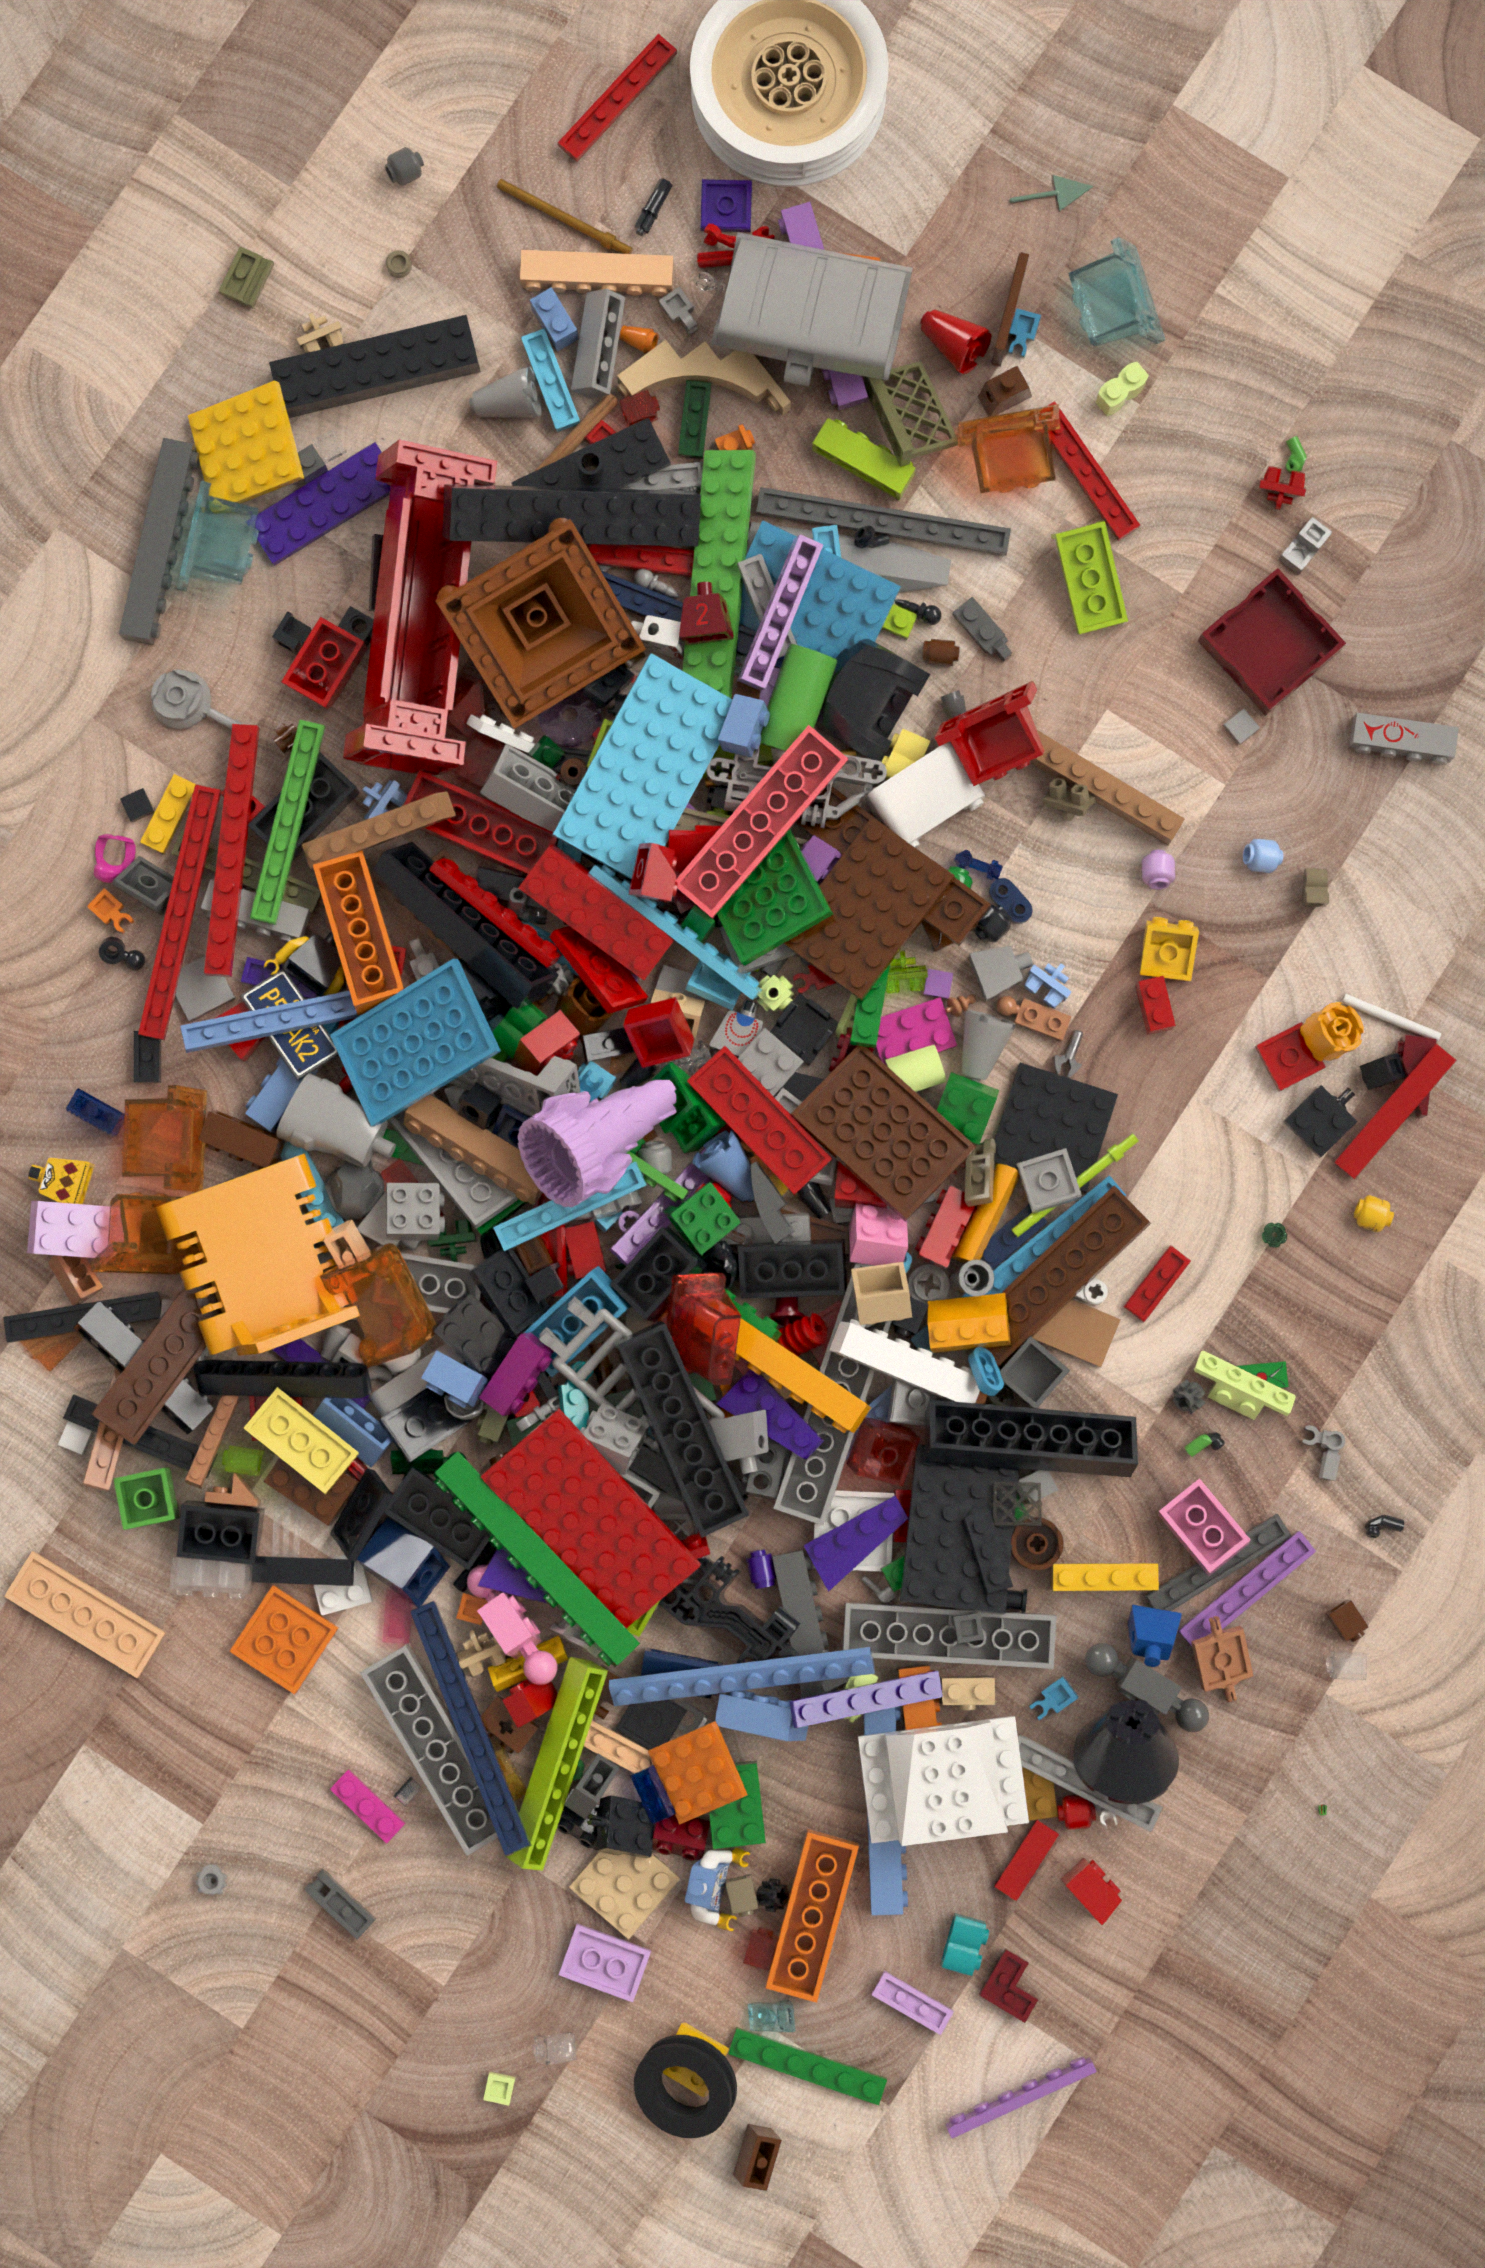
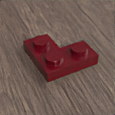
(1002, 1989)

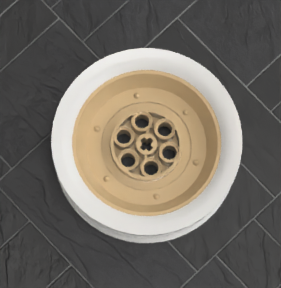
(799, 139)

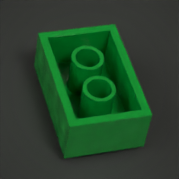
(741, 1820)

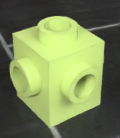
(784, 993)

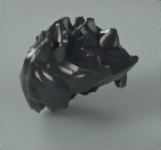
(722, 1259)

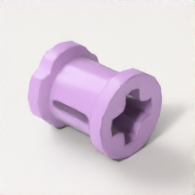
(631, 1214)

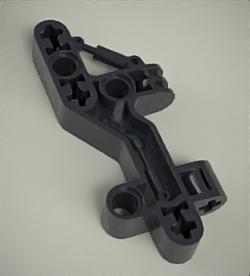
(760, 1637)

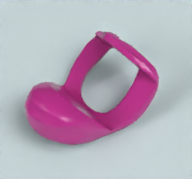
(104, 871)

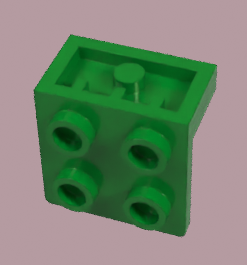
(702, 1218)

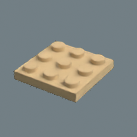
(624, 1888)

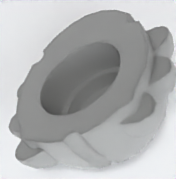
(205, 1879)

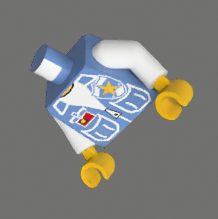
(708, 1883)

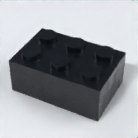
(649, 1275)

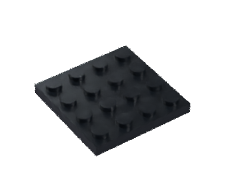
(1053, 1114)

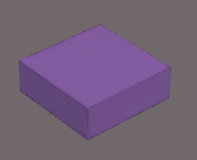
(938, 984)

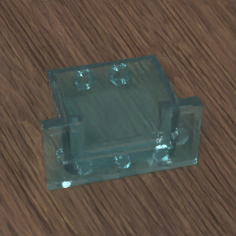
(1115, 297)
(218, 540)

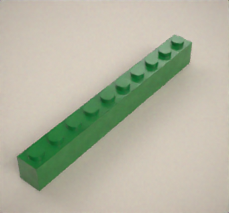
(536, 1559)

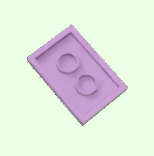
(605, 1962)

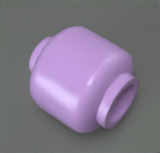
(1158, 869)

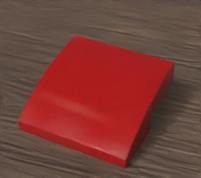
(689, 843)

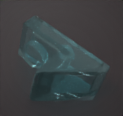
(772, 2016)

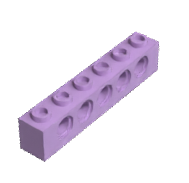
(780, 612)

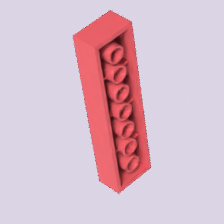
(760, 821)

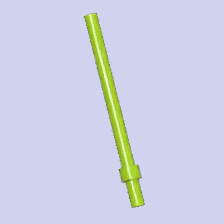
(1113, 1154)

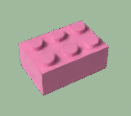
(1204, 1527)

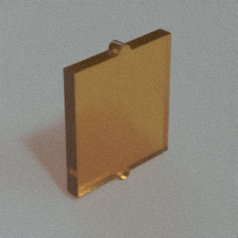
(52, 1349)

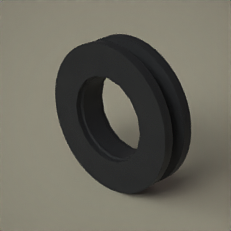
(663, 2109)

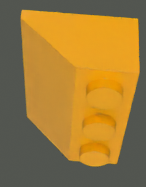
(968, 1323)

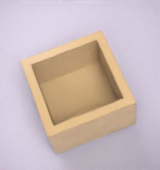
(881, 1293)

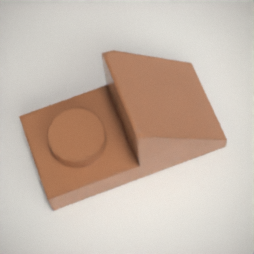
(240, 1495)

